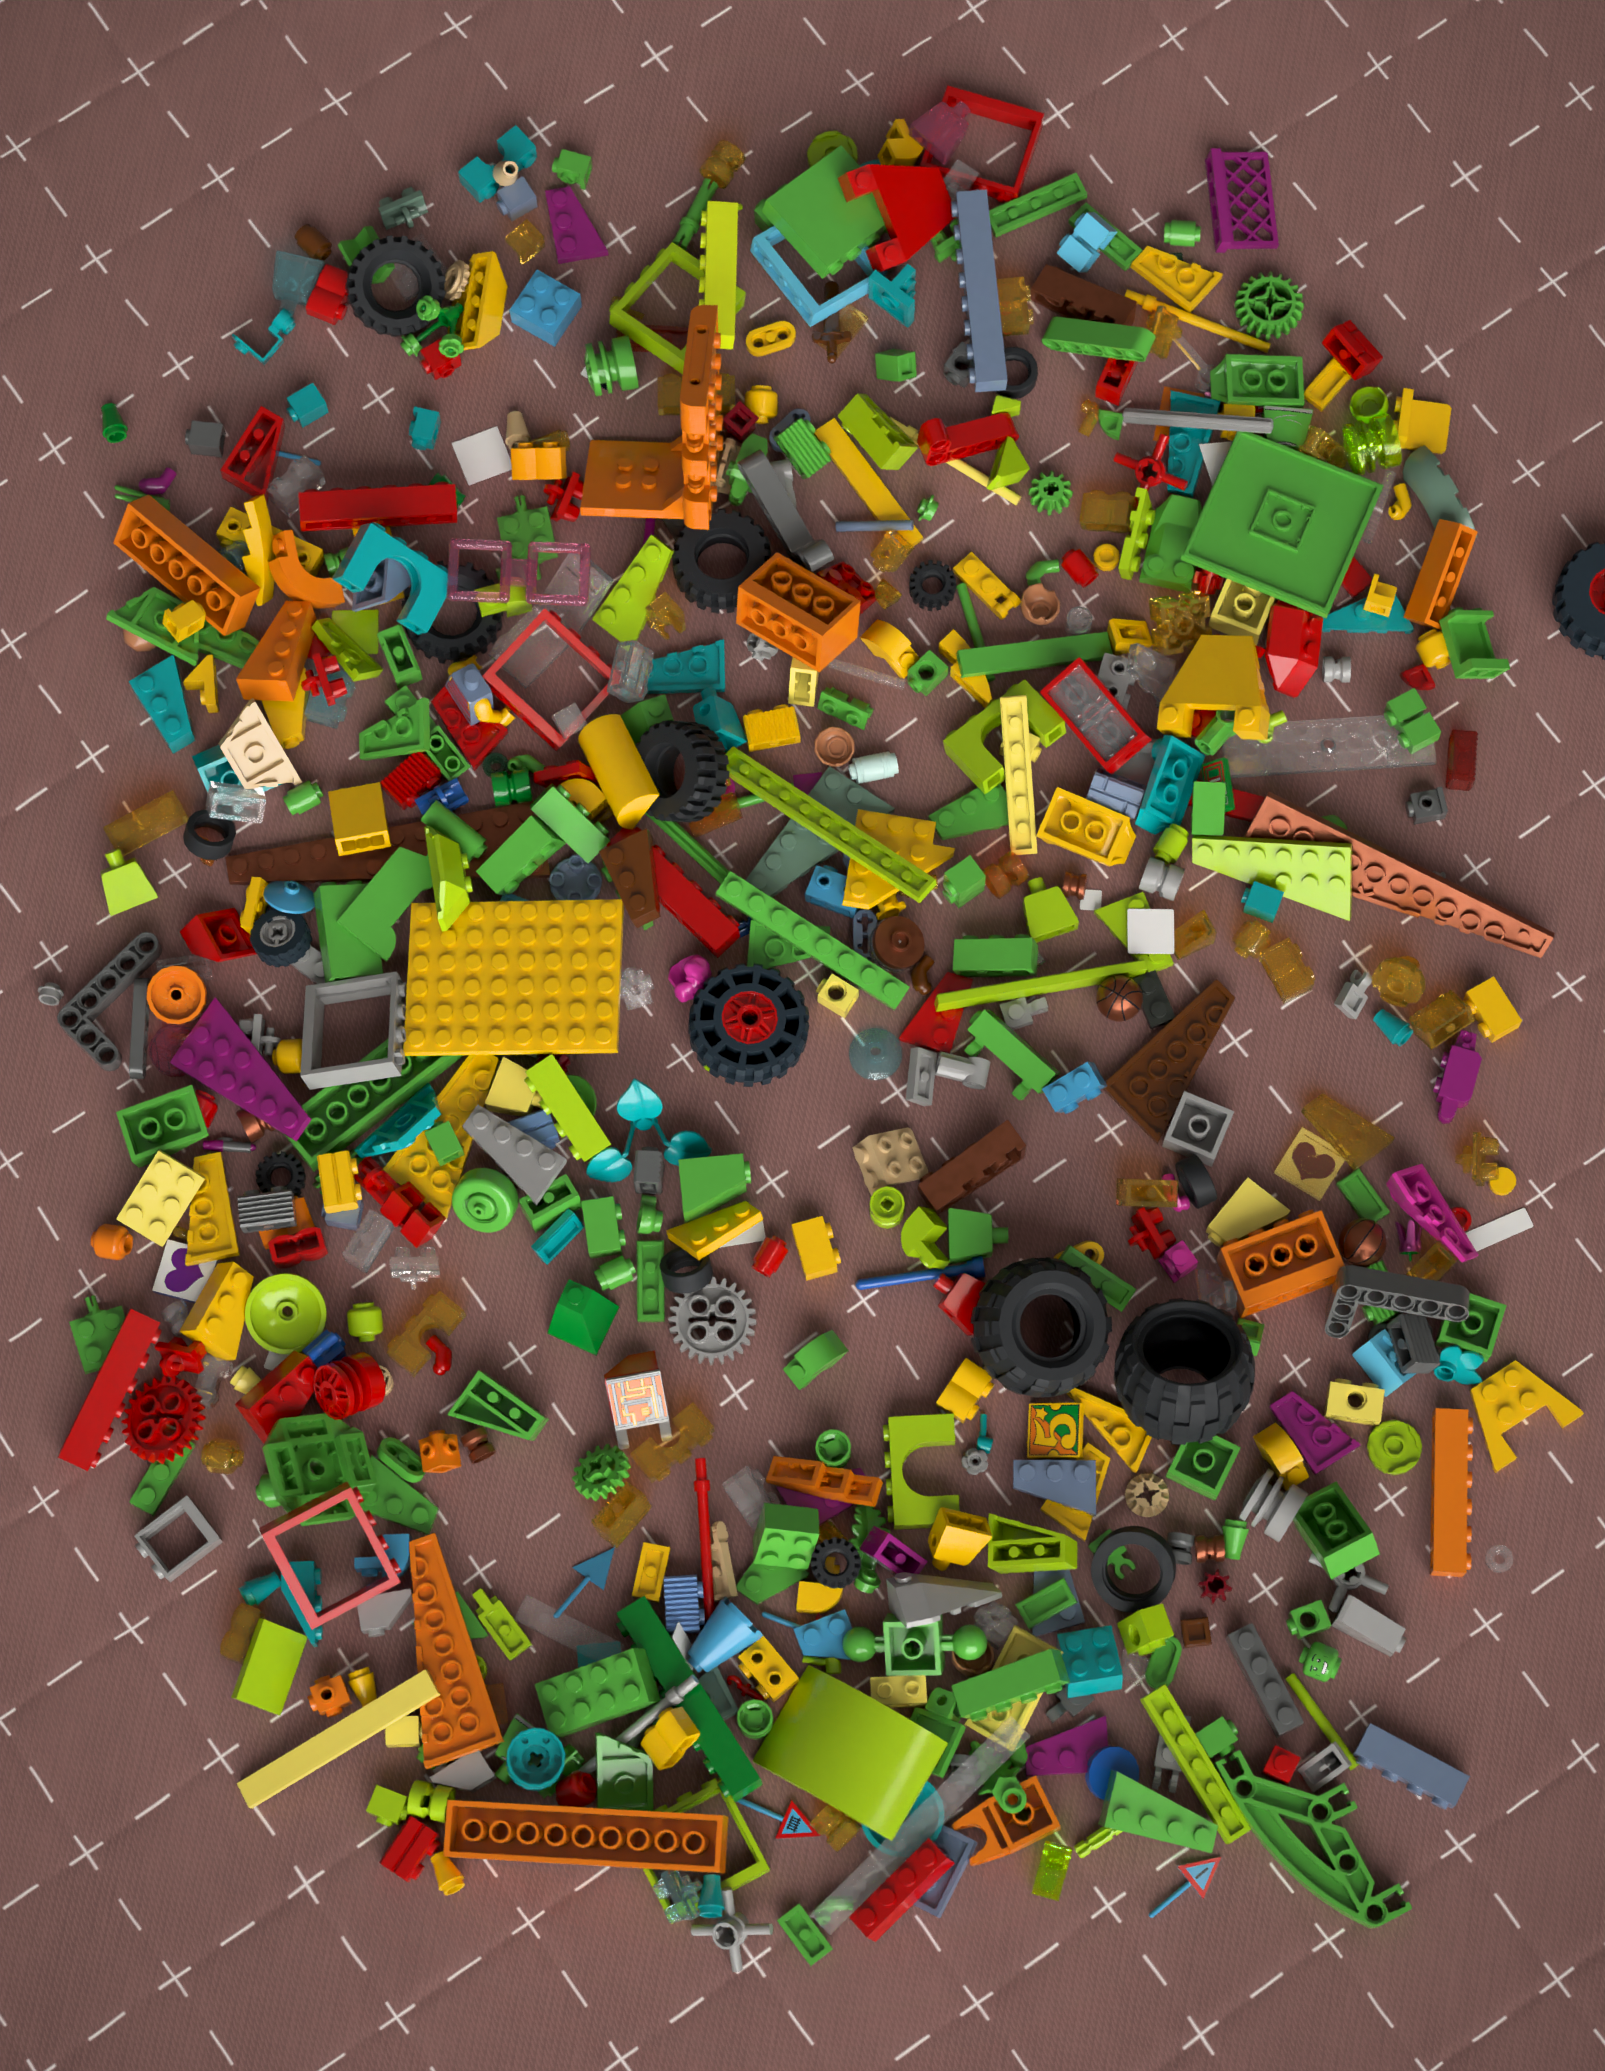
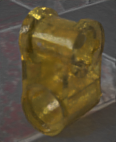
(1323, 447)

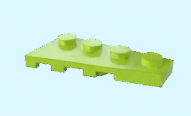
(624, 608)

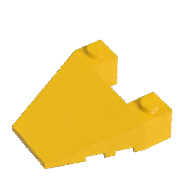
(1217, 676)

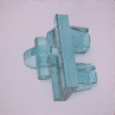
(682, 1893)

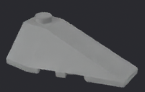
(923, 1598)

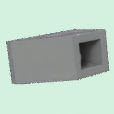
(465, 1774)

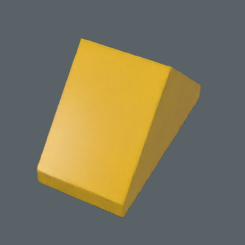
(1127, 632)

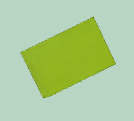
(1008, 466)

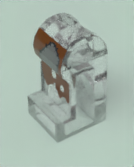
(210, 1379)

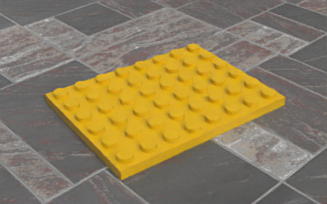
(515, 979)

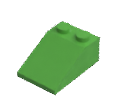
(163, 1124)

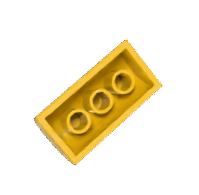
(618, 768)

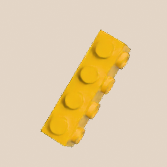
(235, 522)

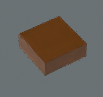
(1196, 1632)

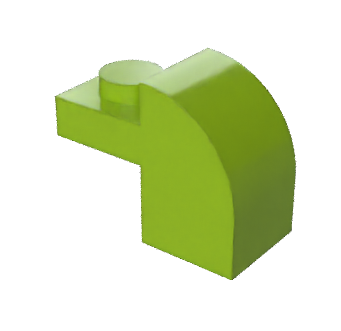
(515, 606)
(919, 1237)

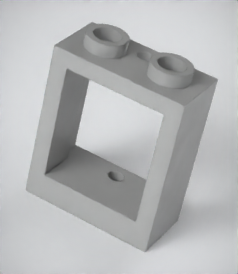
(143, 1546)

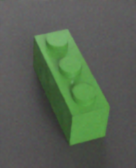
(570, 822)
(995, 956)

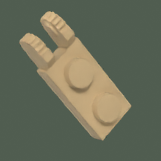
(723, 1573)

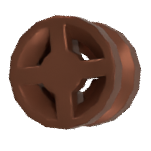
(1074, 885)

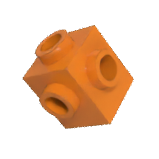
(439, 1452)
(339, 1699)

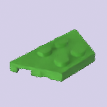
(145, 619)
(622, 1775)

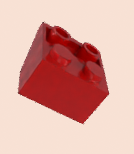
(846, 579)

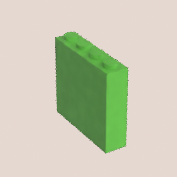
(818, 218)

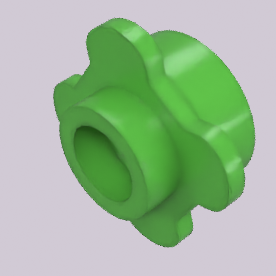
(927, 508)

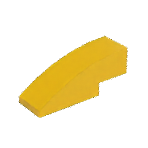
(977, 685)

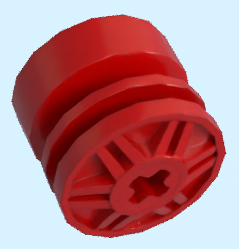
(349, 1385)

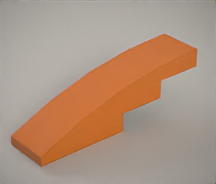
(824, 1482)

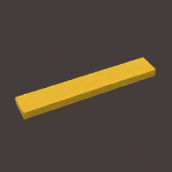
(863, 478)

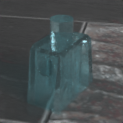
(294, 279)

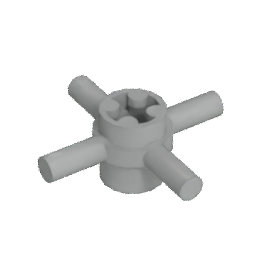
(1354, 1582)
(736, 1934)

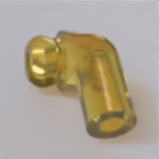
(1091, 418)

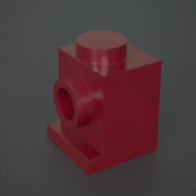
(740, 422)

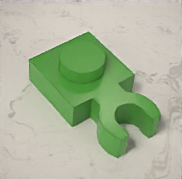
(1116, 1556)

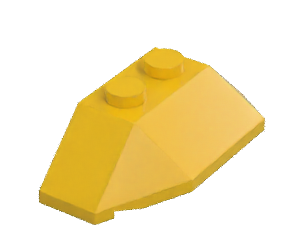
(482, 302)

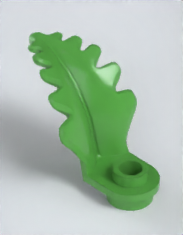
(866, 1518)
(1002, 1784)

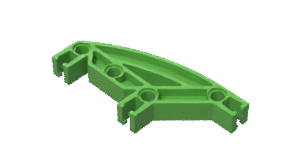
(1339, 1888)

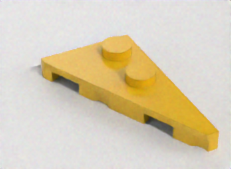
(1115, 1426)

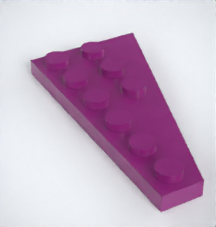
(230, 1065)

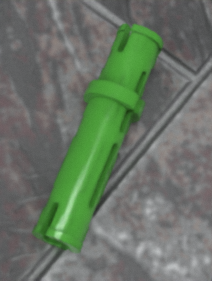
(690, 223)

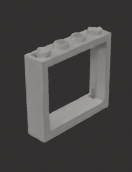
(348, 990)

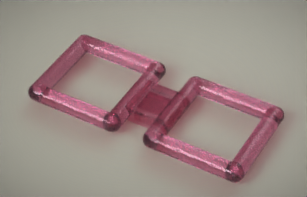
(518, 572)

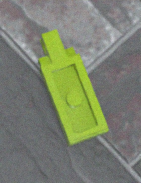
(501, 1625)

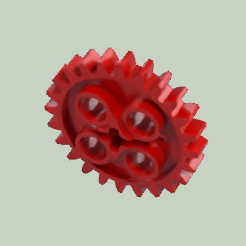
(164, 1397)

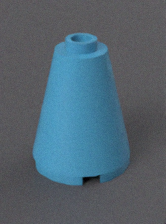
(722, 1637)

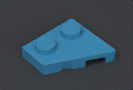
(824, 1636)

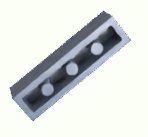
(1411, 1766)

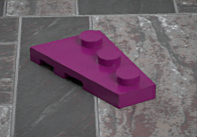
(571, 228)
(1067, 1751)

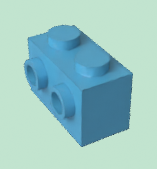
(827, 891)
(1075, 1087)

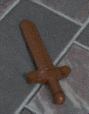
(831, 334)

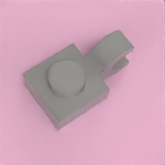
(1352, 995)
(1019, 1013)

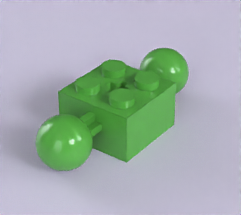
(900, 1654)

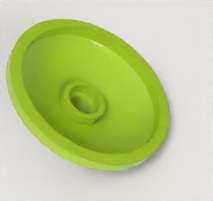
(274, 1328)

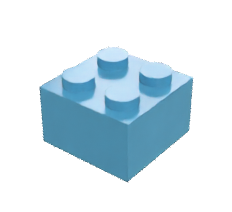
(545, 308)

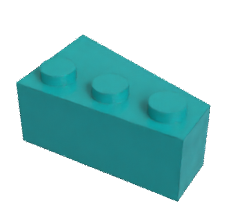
(165, 703)

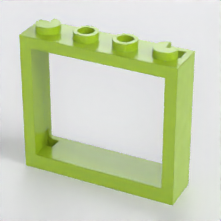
(641, 333)
(688, 1801)

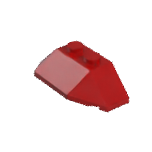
(1292, 647)

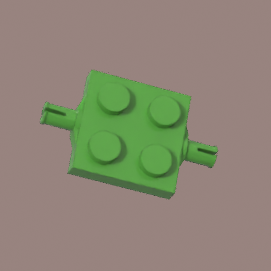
(527, 527)
(96, 1334)

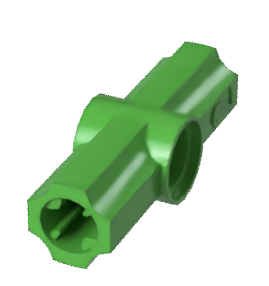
(1216, 732)

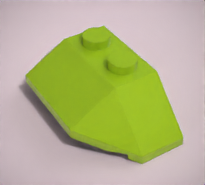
(448, 877)

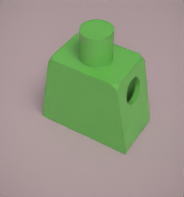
(972, 1235)

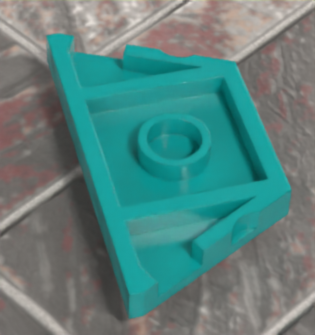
(404, 1125)

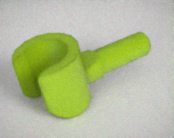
(833, 1665)

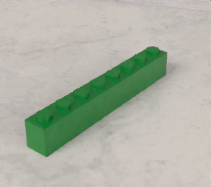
(670, 1669)

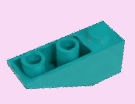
(309, 1577)

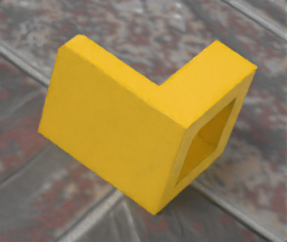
(1380, 597)

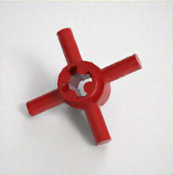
(1158, 466)

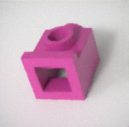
(1178, 1261)

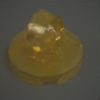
(1399, 980)

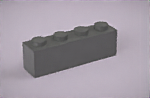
(1264, 1680)

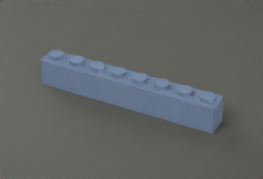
(980, 291)

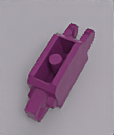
(1459, 1076)

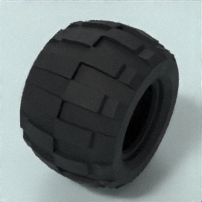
(999, 1335)
(1190, 1338)

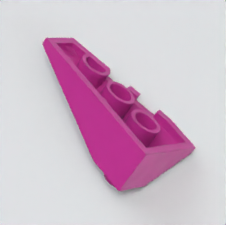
(1422, 1201)

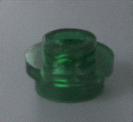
(494, 758)

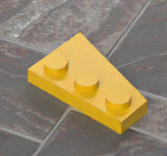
(1176, 279)
(714, 1230)
(1073, 1519)

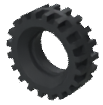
(388, 251)
(467, 643)

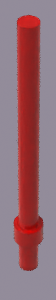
(702, 1486)

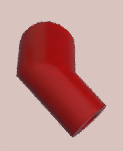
(443, 1356)

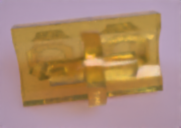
(1165, 328)
(1480, 1170)

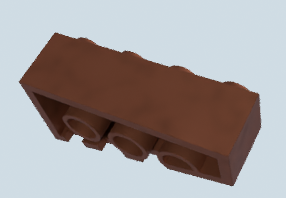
(1081, 299)
(972, 1168)

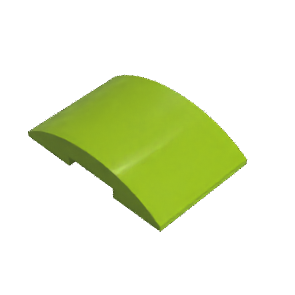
(850, 1752)

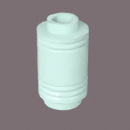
(873, 767)

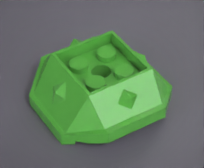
(328, 1448)

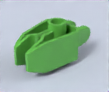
(739, 486)

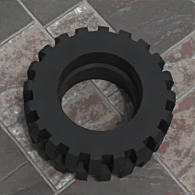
(722, 529)
(704, 769)

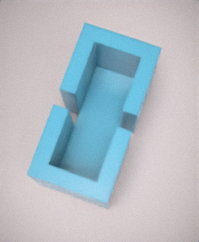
(1088, 236)

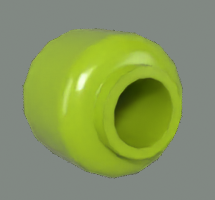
(365, 1321)

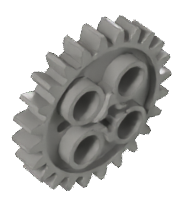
(711, 1345)

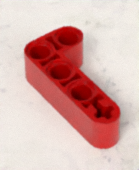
(964, 439)

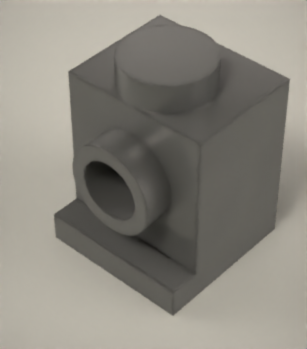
(1421, 814)

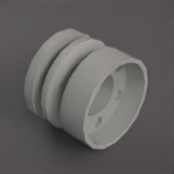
(1273, 1505)

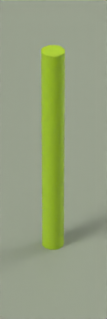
(1319, 1717)

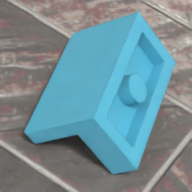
(1380, 1363)

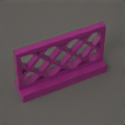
(1220, 196)

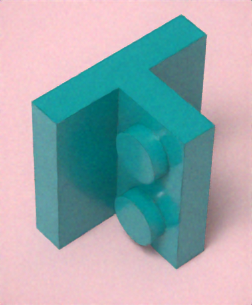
(895, 296)

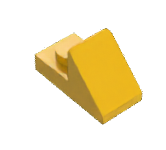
(205, 678)

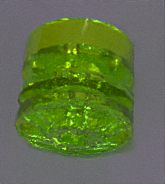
(1373, 444)

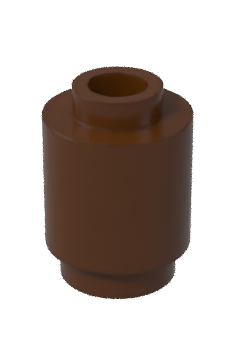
(313, 242)

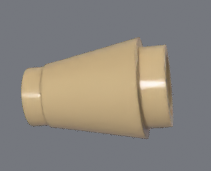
(501, 176)
(516, 430)

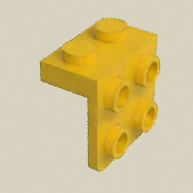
(1421, 423)

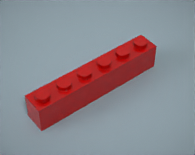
(383, 505)
(688, 904)
(109, 1389)

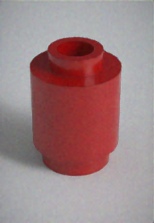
(1079, 567)
(769, 1256)

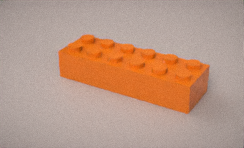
(186, 564)

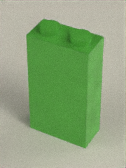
(341, 951)

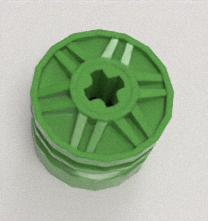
(611, 366)

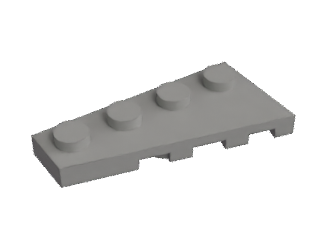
(516, 1153)

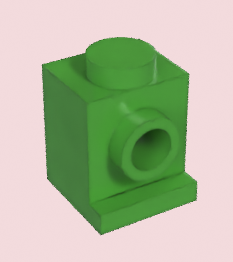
(573, 168)

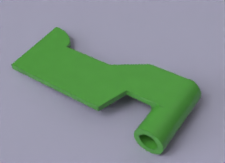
(402, 881)

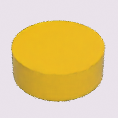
(1106, 557)
(1505, 1183)

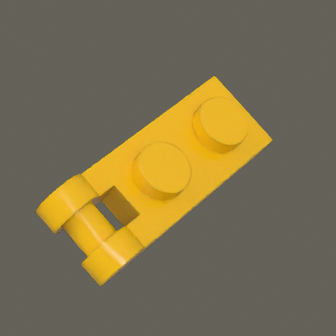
(986, 585)

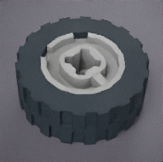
(280, 938)

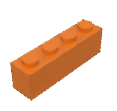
(1440, 573)

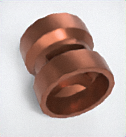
(478, 1445)
(1209, 1548)

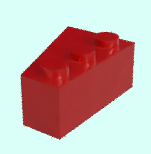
(279, 1394)

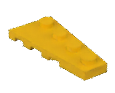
(211, 1217)

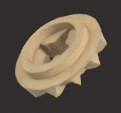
(456, 280)
(1141, 1506)

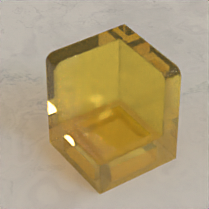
(525, 241)

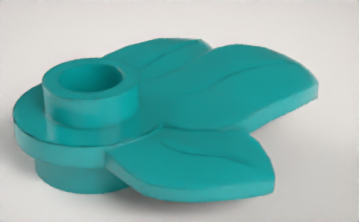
(1459, 1366)

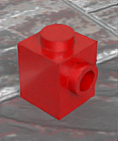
(436, 363)

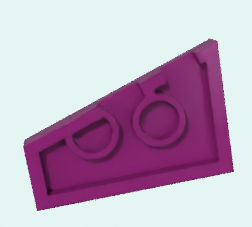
(1313, 1435)
(826, 1507)

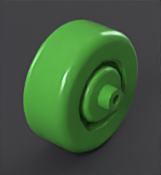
(485, 1200)

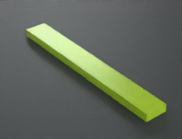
(1036, 985)

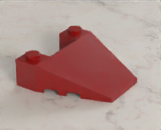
(911, 205)

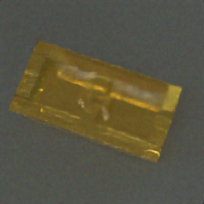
(665, 612)

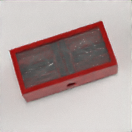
(1095, 715)

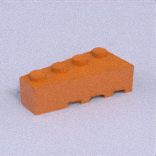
(280, 655)

